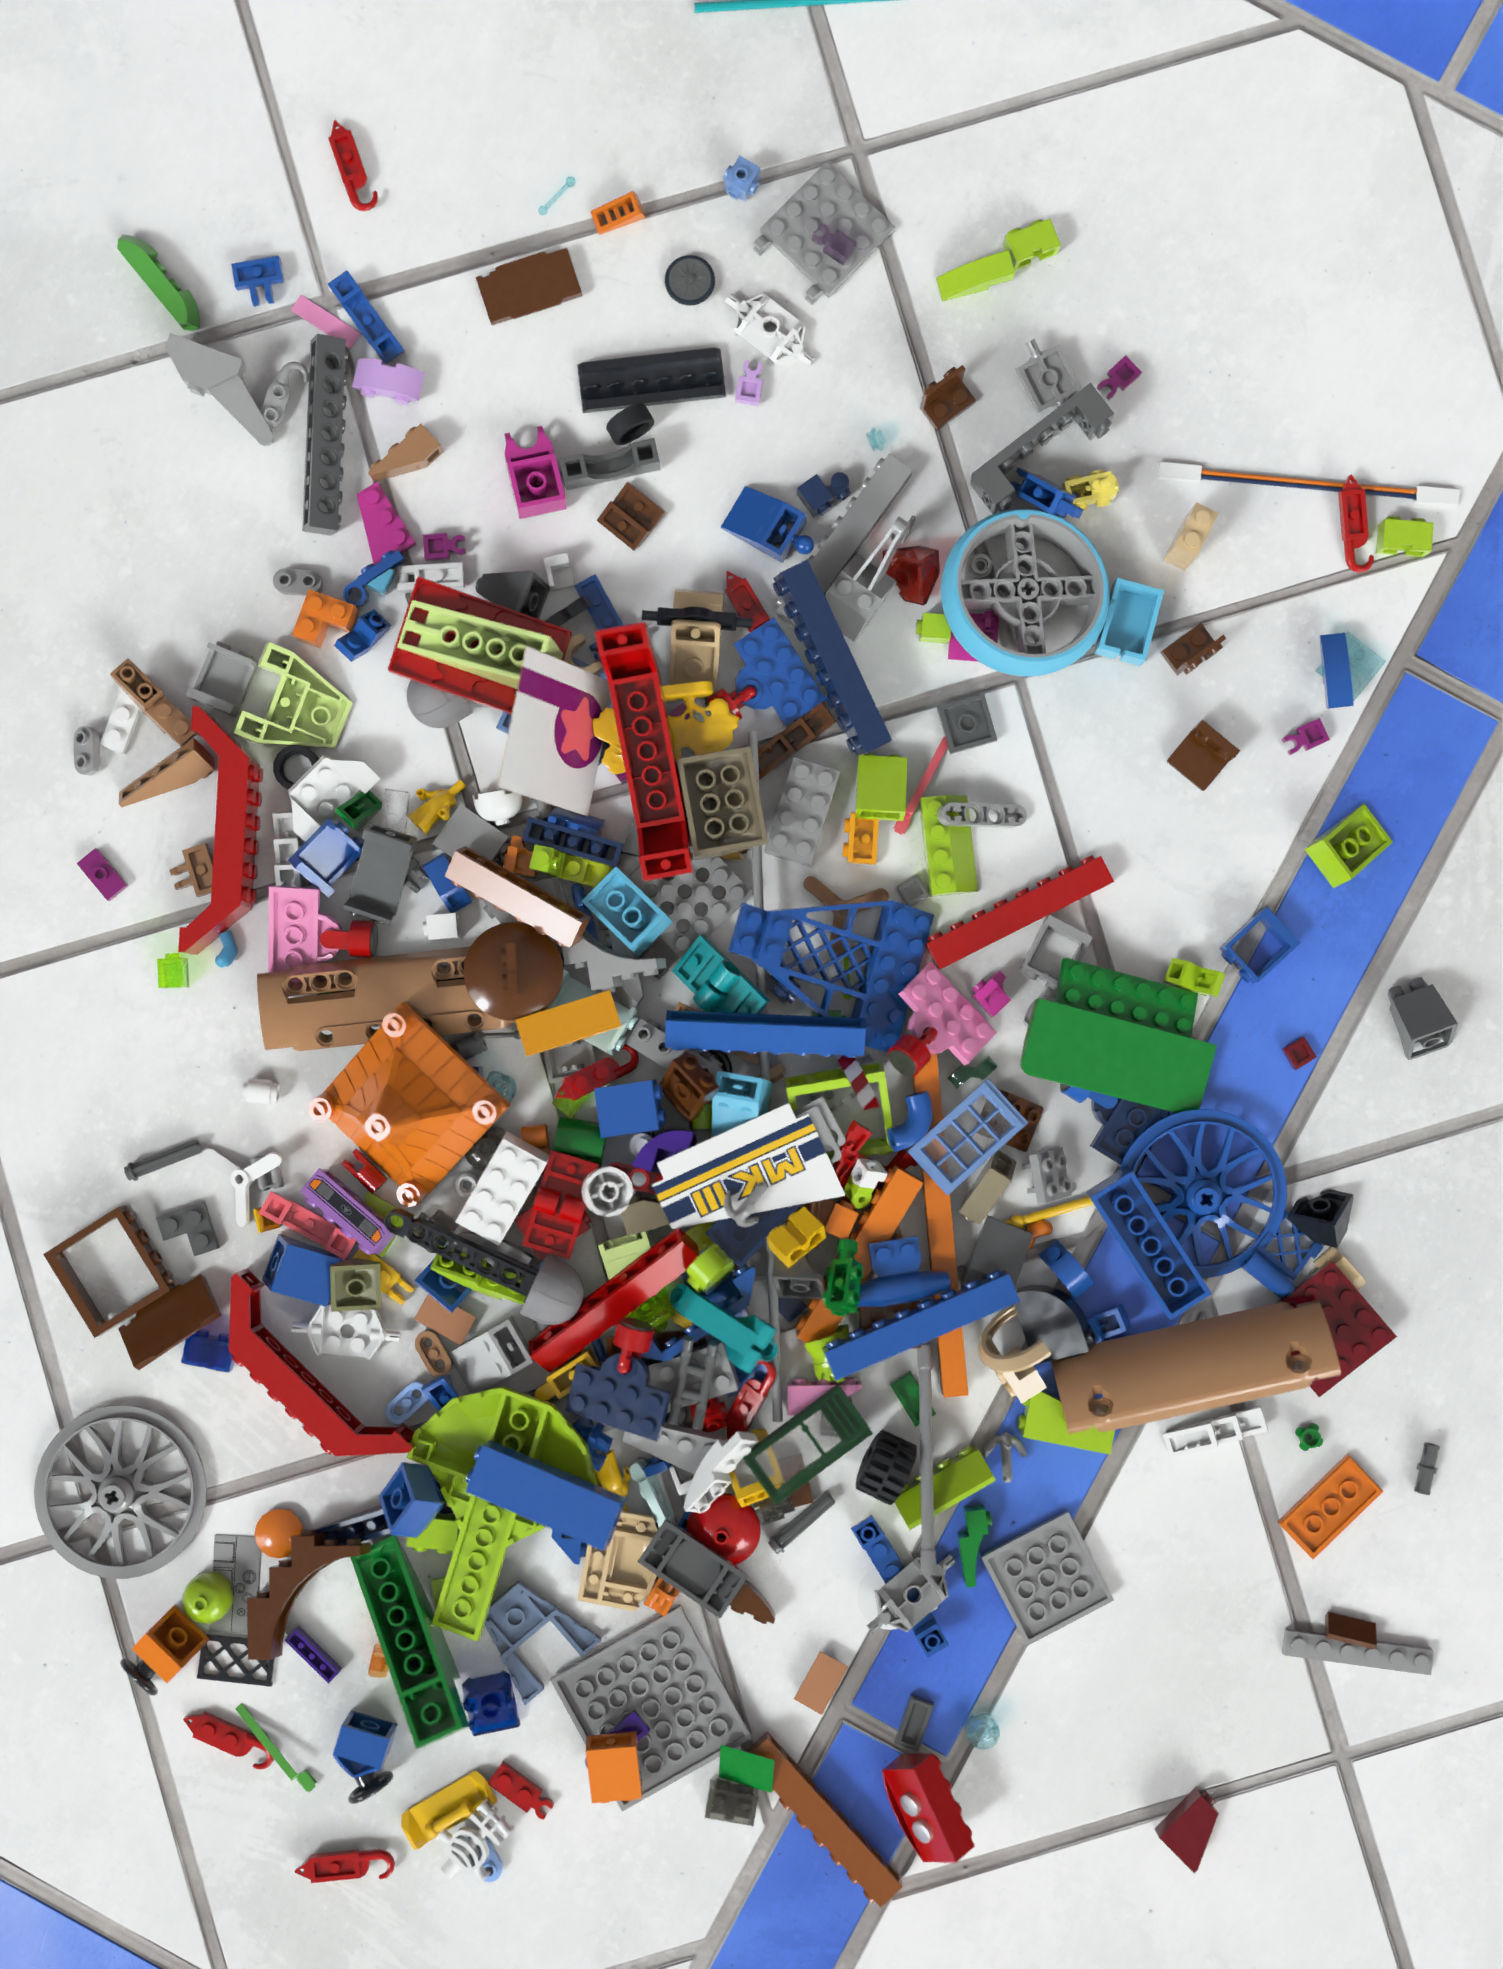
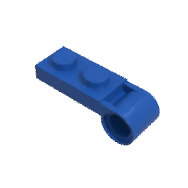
(389, 561)

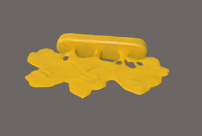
(702, 737)

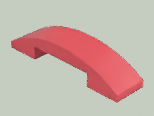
(307, 1224)

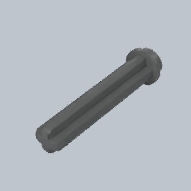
(161, 1160)
(801, 1523)

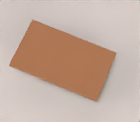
(451, 1325)
(820, 1682)

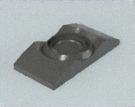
(693, 1568)

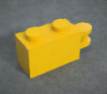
(561, 1379)

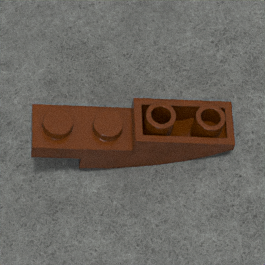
(752, 1602)

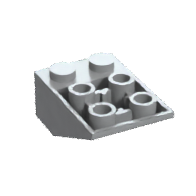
(492, 1356)

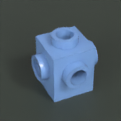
(742, 179)

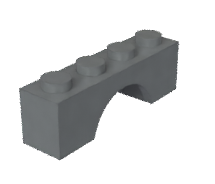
(588, 470)

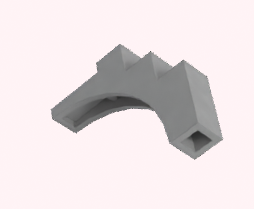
(605, 966)

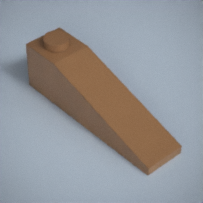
(177, 770)

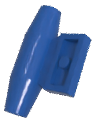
(898, 1277)

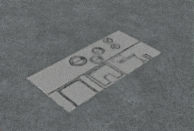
(240, 1563)

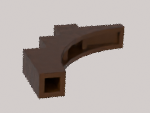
(270, 1608)

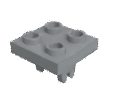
(568, 1059)
(1049, 1175)

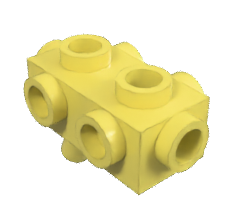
(1093, 489)

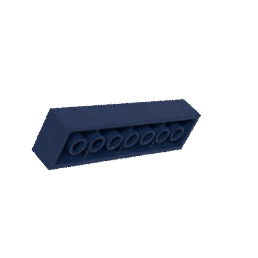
(831, 658)

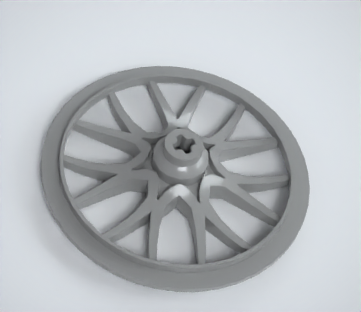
(130, 1489)

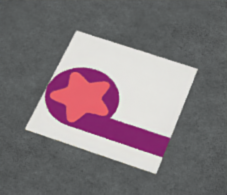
(551, 733)

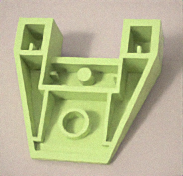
(302, 708)

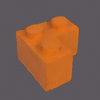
(321, 612)
(837, 1217)

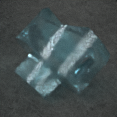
(503, 1084)
(982, 1730)

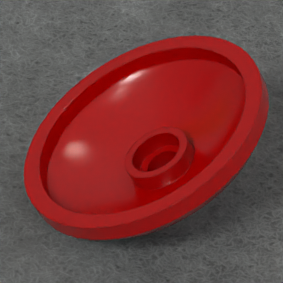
(736, 1522)

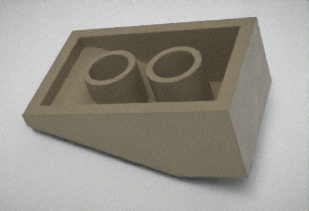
(643, 1215)

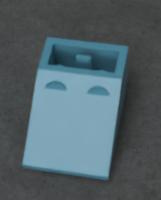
(738, 1100)

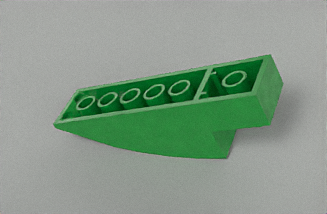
(410, 1643)

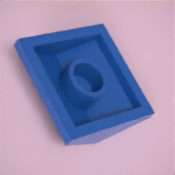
(442, 1289)

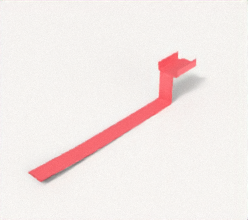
(901, 826)

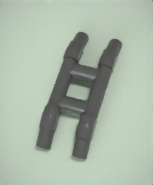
(681, 1392)

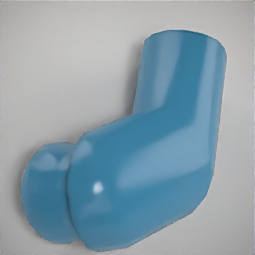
(228, 952)

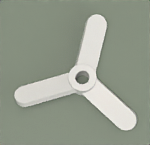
(248, 1173)

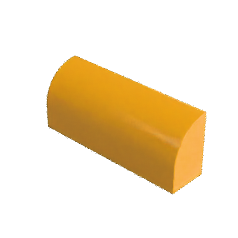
(568, 1023)

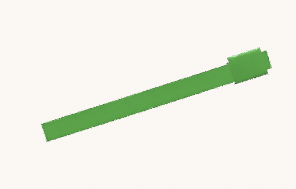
(304, 1778)

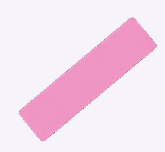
(325, 321)

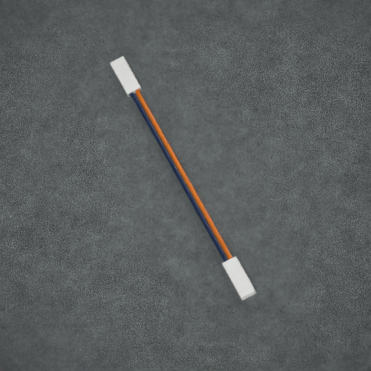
(1193, 473)

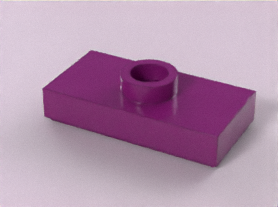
(102, 874)

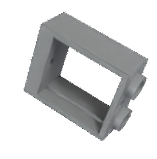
(1063, 929)

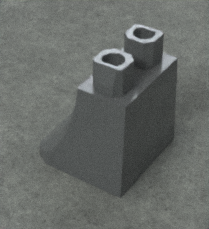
(1421, 1019)
(799, 1280)

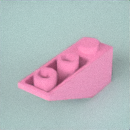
(803, 1393)

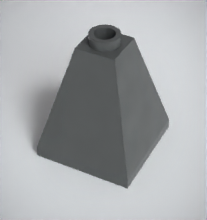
(515, 590)

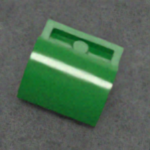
(580, 1139)

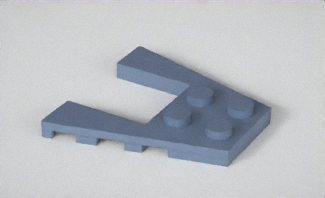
(520, 1615)

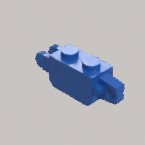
(1046, 495)

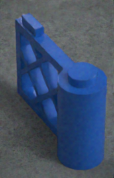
(1274, 1272)

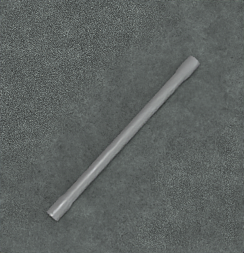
(928, 1553)

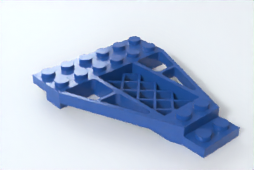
(889, 964)

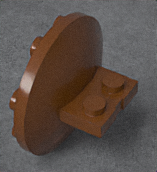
(513, 971)

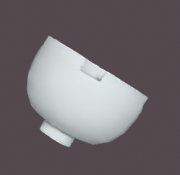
(498, 805)
(607, 1191)

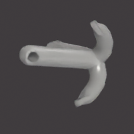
(746, 1208)
(1006, 1441)

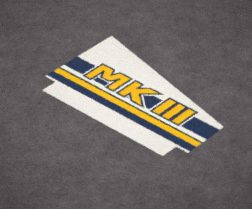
(767, 1150)

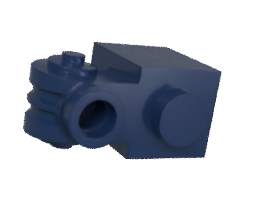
(819, 497)
(780, 990)

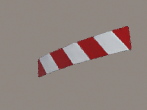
(858, 1082)

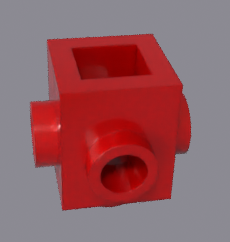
(714, 1415)

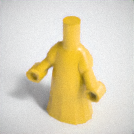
(436, 807)
(610, 1476)

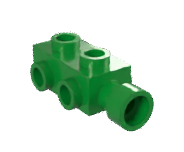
(843, 1280)

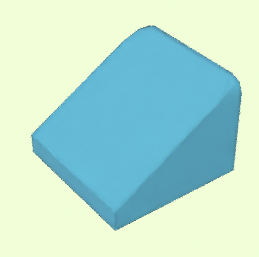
(382, 583)

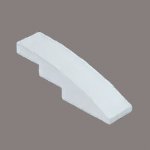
(285, 845)
(1215, 1431)

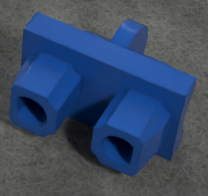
(597, 1441)

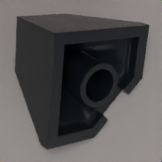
(1323, 1217)

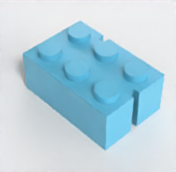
(1129, 622)

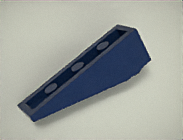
(362, 1525)

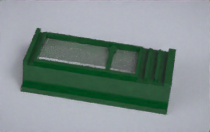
(807, 1444)

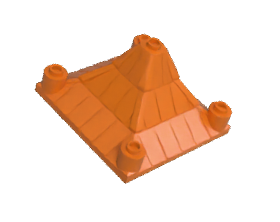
(410, 1104)

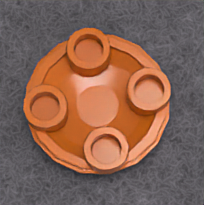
(275, 1531)

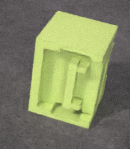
(623, 1250)

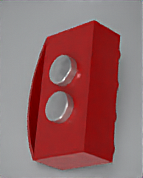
(927, 1808)

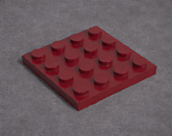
(1352, 1321)

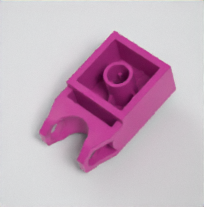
(533, 468)

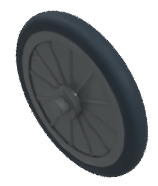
(689, 280)

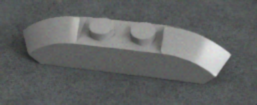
(632, 991)

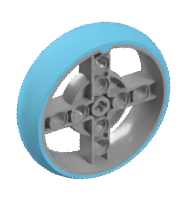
(1021, 527)

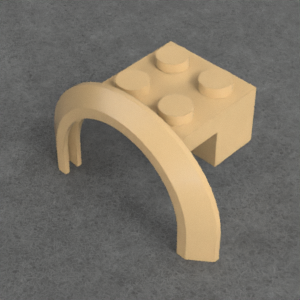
(1015, 1367)

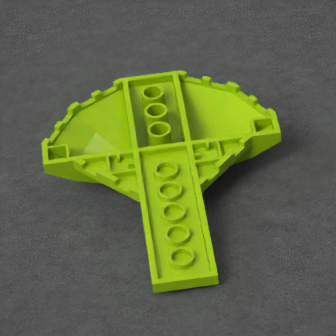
(486, 1530)

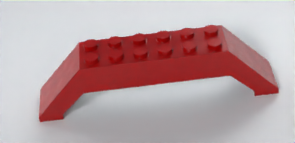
(647, 750)
(234, 836)
(296, 1386)

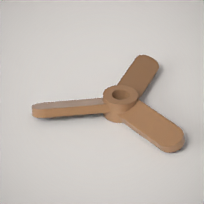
(827, 897)

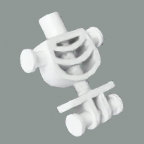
(461, 1856)

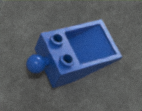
(764, 522)

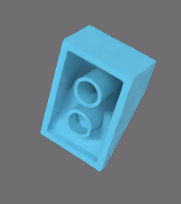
(627, 911)

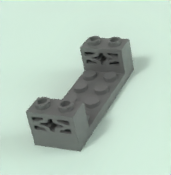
(1084, 407)

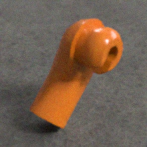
(1038, 1229)

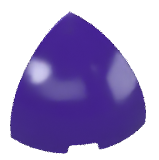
(663, 1147)

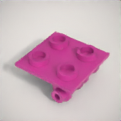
(987, 624)

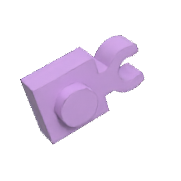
(749, 387)

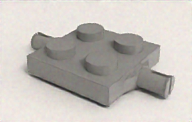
(1047, 377)

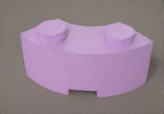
(395, 382)

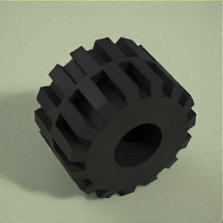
(886, 1467)

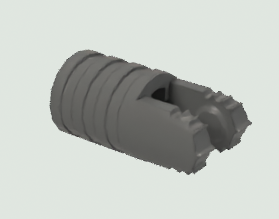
(469, 1047)

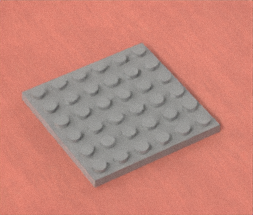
(670, 1685)

